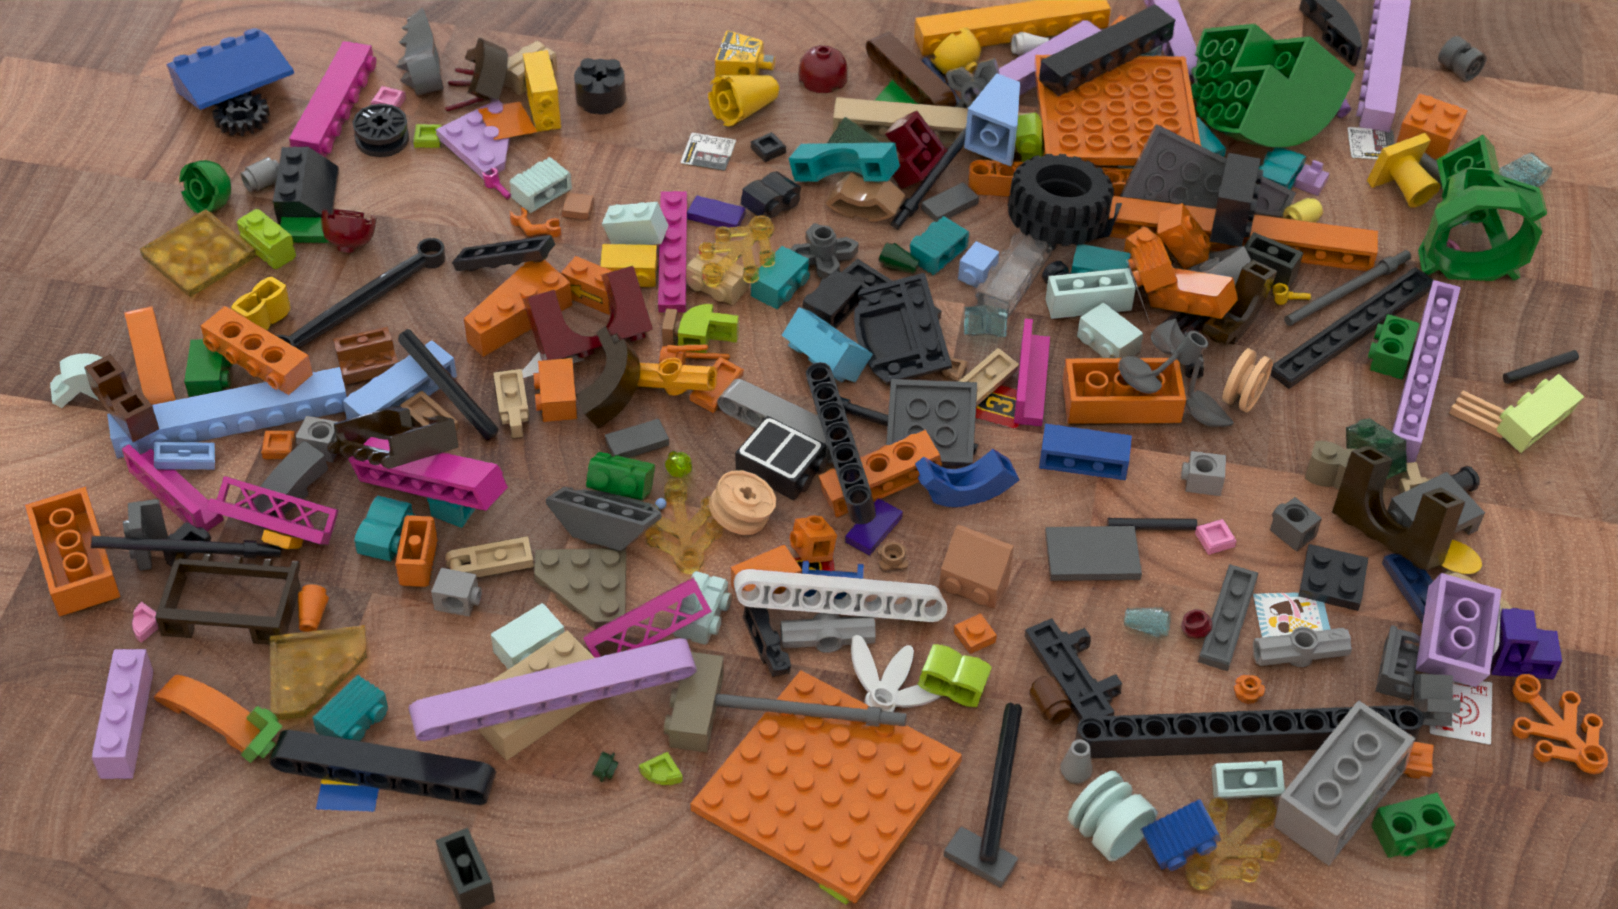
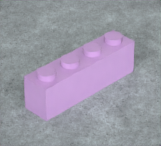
(122, 714)

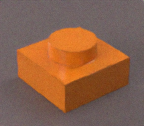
(975, 633)

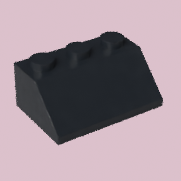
(304, 184)

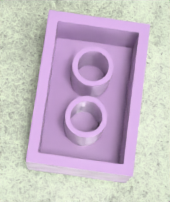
(1458, 629)

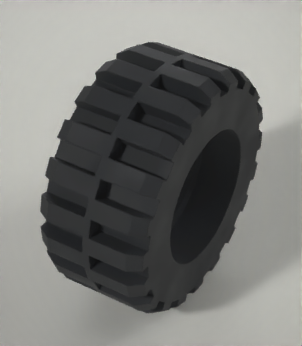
(1060, 199)

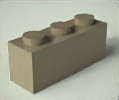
(695, 704)

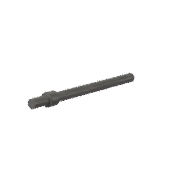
(1384, 267)
(872, 716)

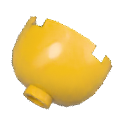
(957, 52)

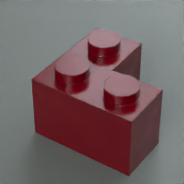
(917, 148)

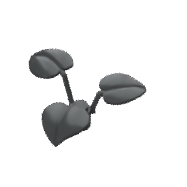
(1186, 350)

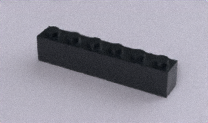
(1106, 50)

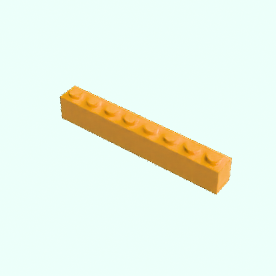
(1000, 23)

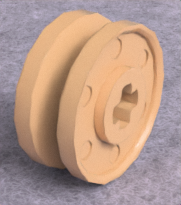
(1247, 380)
(742, 502)

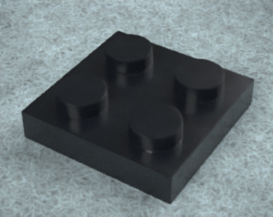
(1333, 577)

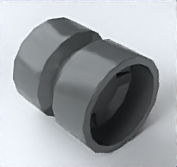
(1462, 58)

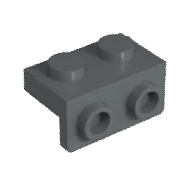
(144, 521)

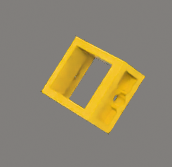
(541, 90)

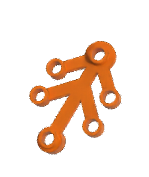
(1560, 728)

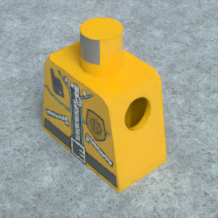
(742, 56)

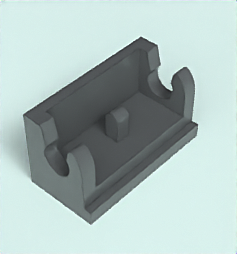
(1398, 664)

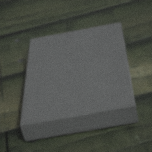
(1092, 553)

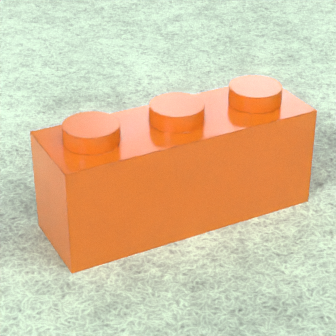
(1196, 294)

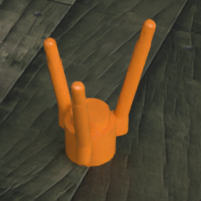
(682, 353)

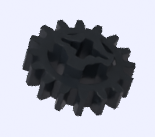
(243, 114)

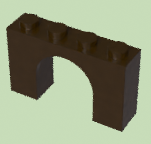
(1362, 506)

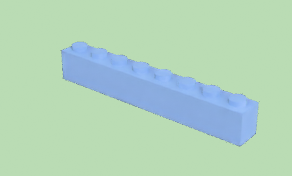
(237, 411)

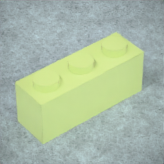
(1538, 412)

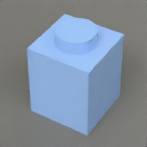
(976, 264)

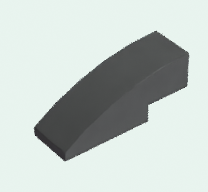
(293, 477)

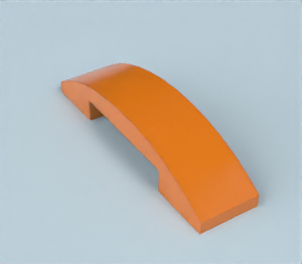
(209, 708)

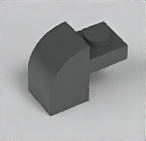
(1435, 698)

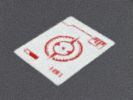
(1475, 714)

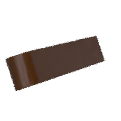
(909, 71)

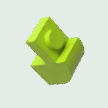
(701, 325)

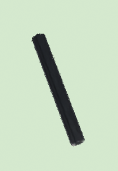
(448, 384)

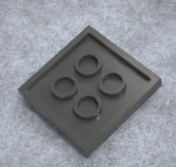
(942, 410)

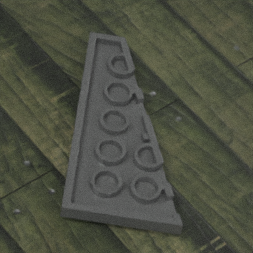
(1189, 174)

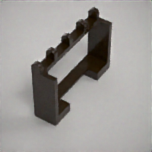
(405, 442)
(180, 622)

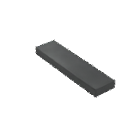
(1228, 617)

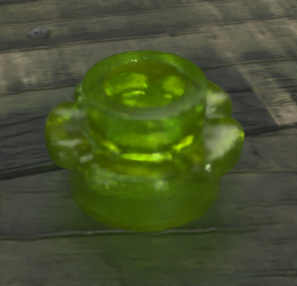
(678, 464)

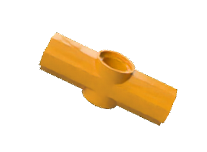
(677, 377)

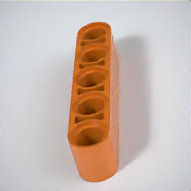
(149, 355)

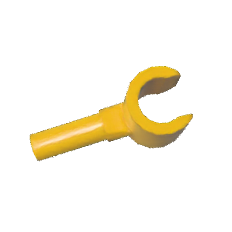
(1282, 295)

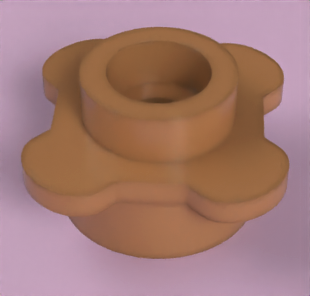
(892, 556)

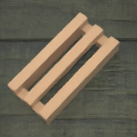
(1477, 412)

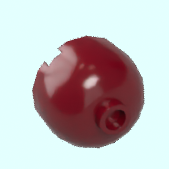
(823, 69)
(347, 228)

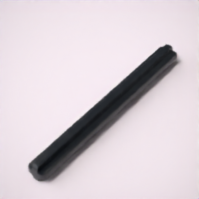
(1000, 784)

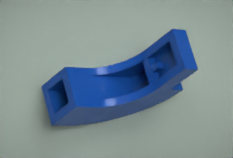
(969, 484)

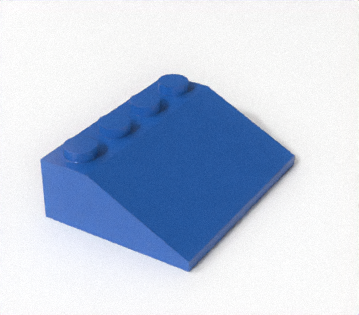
(228, 68)

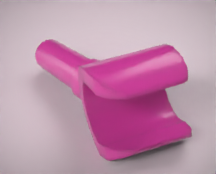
(493, 181)

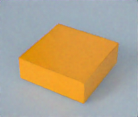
(281, 539)

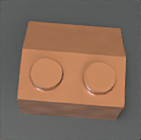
(976, 566)

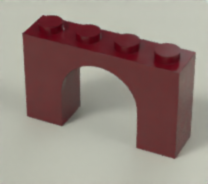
(627, 317)

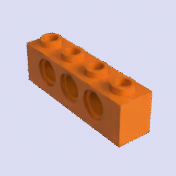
(256, 350)
(896, 468)

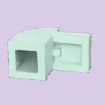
(72, 379)

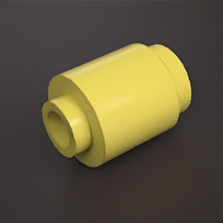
(1304, 210)

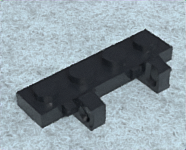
(1060, 658)

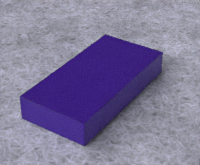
(715, 212)
(870, 535)

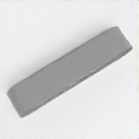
(753, 405)

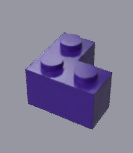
(1524, 647)

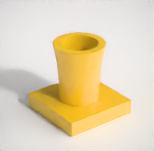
(1402, 164)

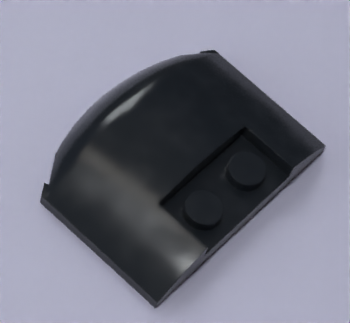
(901, 329)

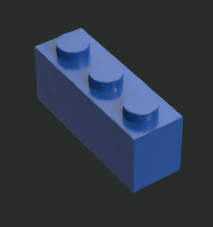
(1085, 451)

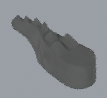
(421, 56)

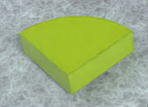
(661, 770)

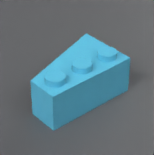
(826, 345)

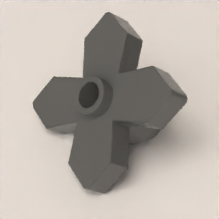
(967, 83)
(825, 249)

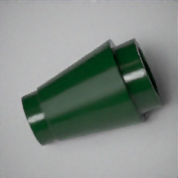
(897, 258)

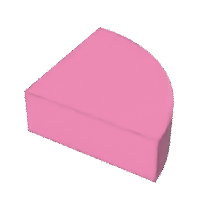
(144, 622)

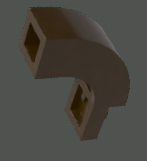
(489, 71)
(1251, 290)
(615, 385)

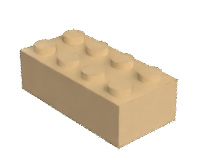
(516, 735)

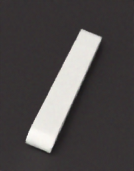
(829, 586)

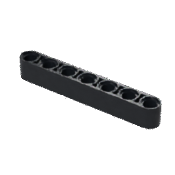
(841, 444)
(383, 767)

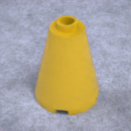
(740, 96)

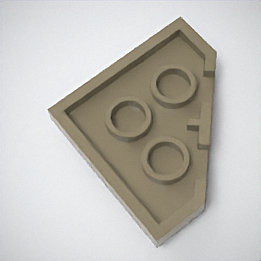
(585, 581)

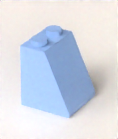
(994, 120)

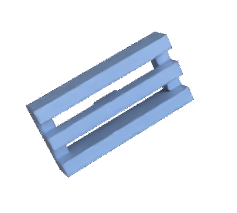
(184, 455)

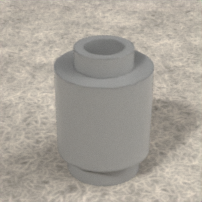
(260, 174)

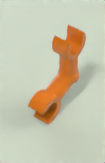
(551, 227)

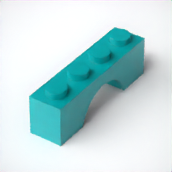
(819, 160)

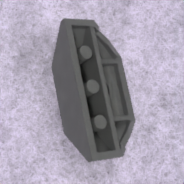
(602, 516)

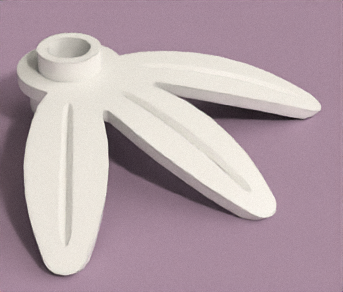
(885, 692)

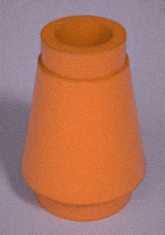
(311, 606)

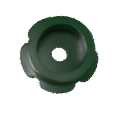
(605, 766)

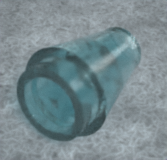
(1149, 620)

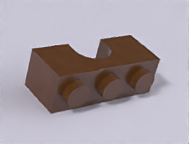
(126, 406)

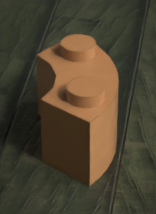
(865, 198)

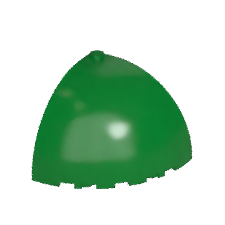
(1266, 87)

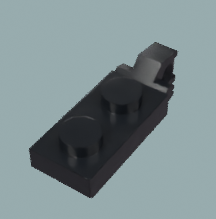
(766, 640)

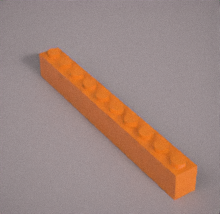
(1319, 242)

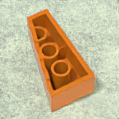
(503, 312)

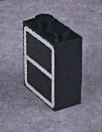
(782, 457)

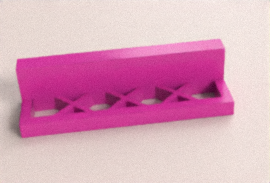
(1031, 377)
(171, 489)
(269, 521)
(646, 610)

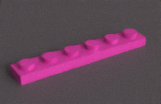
(673, 252)

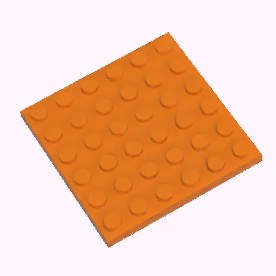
(1117, 111)
(826, 789)

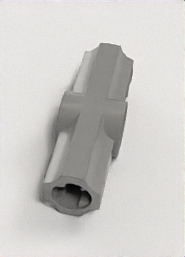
(826, 631)
(1302, 646)

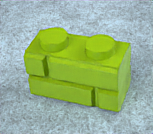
(267, 237)

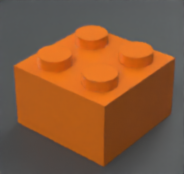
(1438, 120)

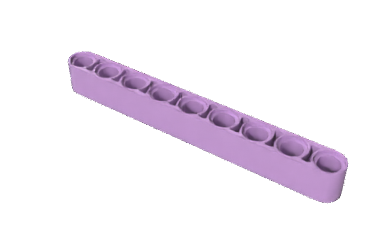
(551, 689)

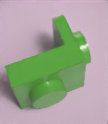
(268, 726)

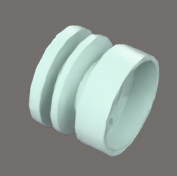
(1111, 815)

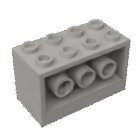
(1343, 782)

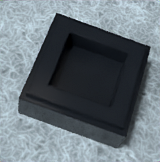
(768, 147)

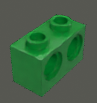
(1393, 346)
(1412, 819)

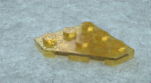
(310, 666)

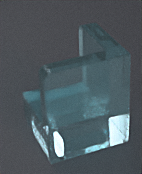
(985, 321)

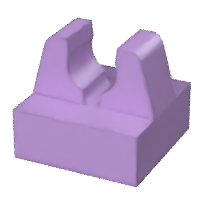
(1312, 178)

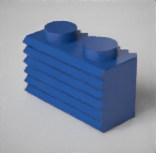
(1181, 835)

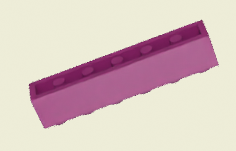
(334, 98)
(437, 477)

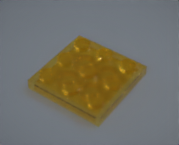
(197, 253)

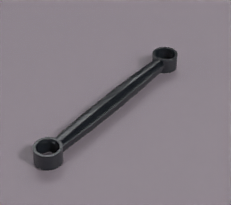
(369, 293)

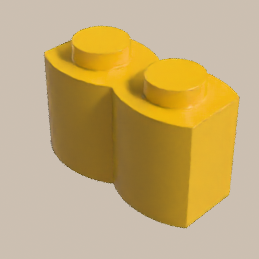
(265, 303)

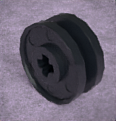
(381, 130)

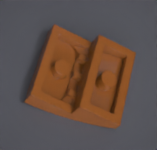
(365, 354)

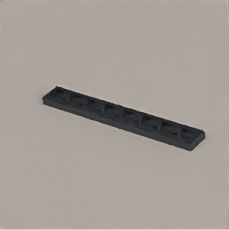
(1351, 328)

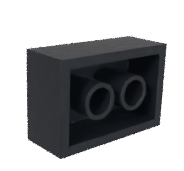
(1237, 200)

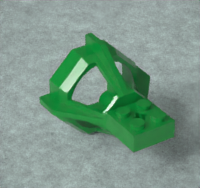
(1475, 193)

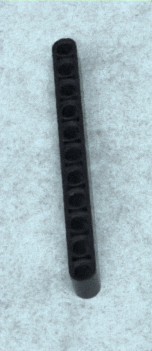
(1232, 727)

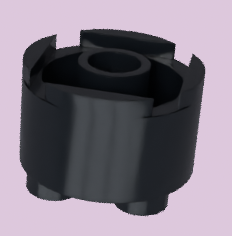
(600, 85)

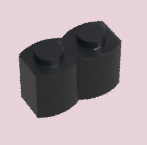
(771, 195)

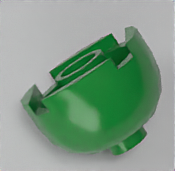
(205, 186)

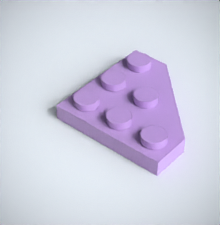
(474, 141)

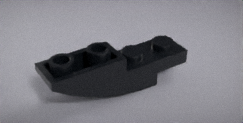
(1338, 27)

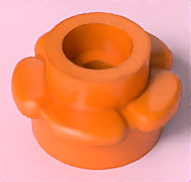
(1246, 694)

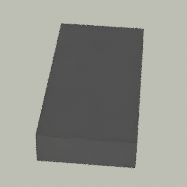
(950, 202)
(637, 439)
(965, 851)

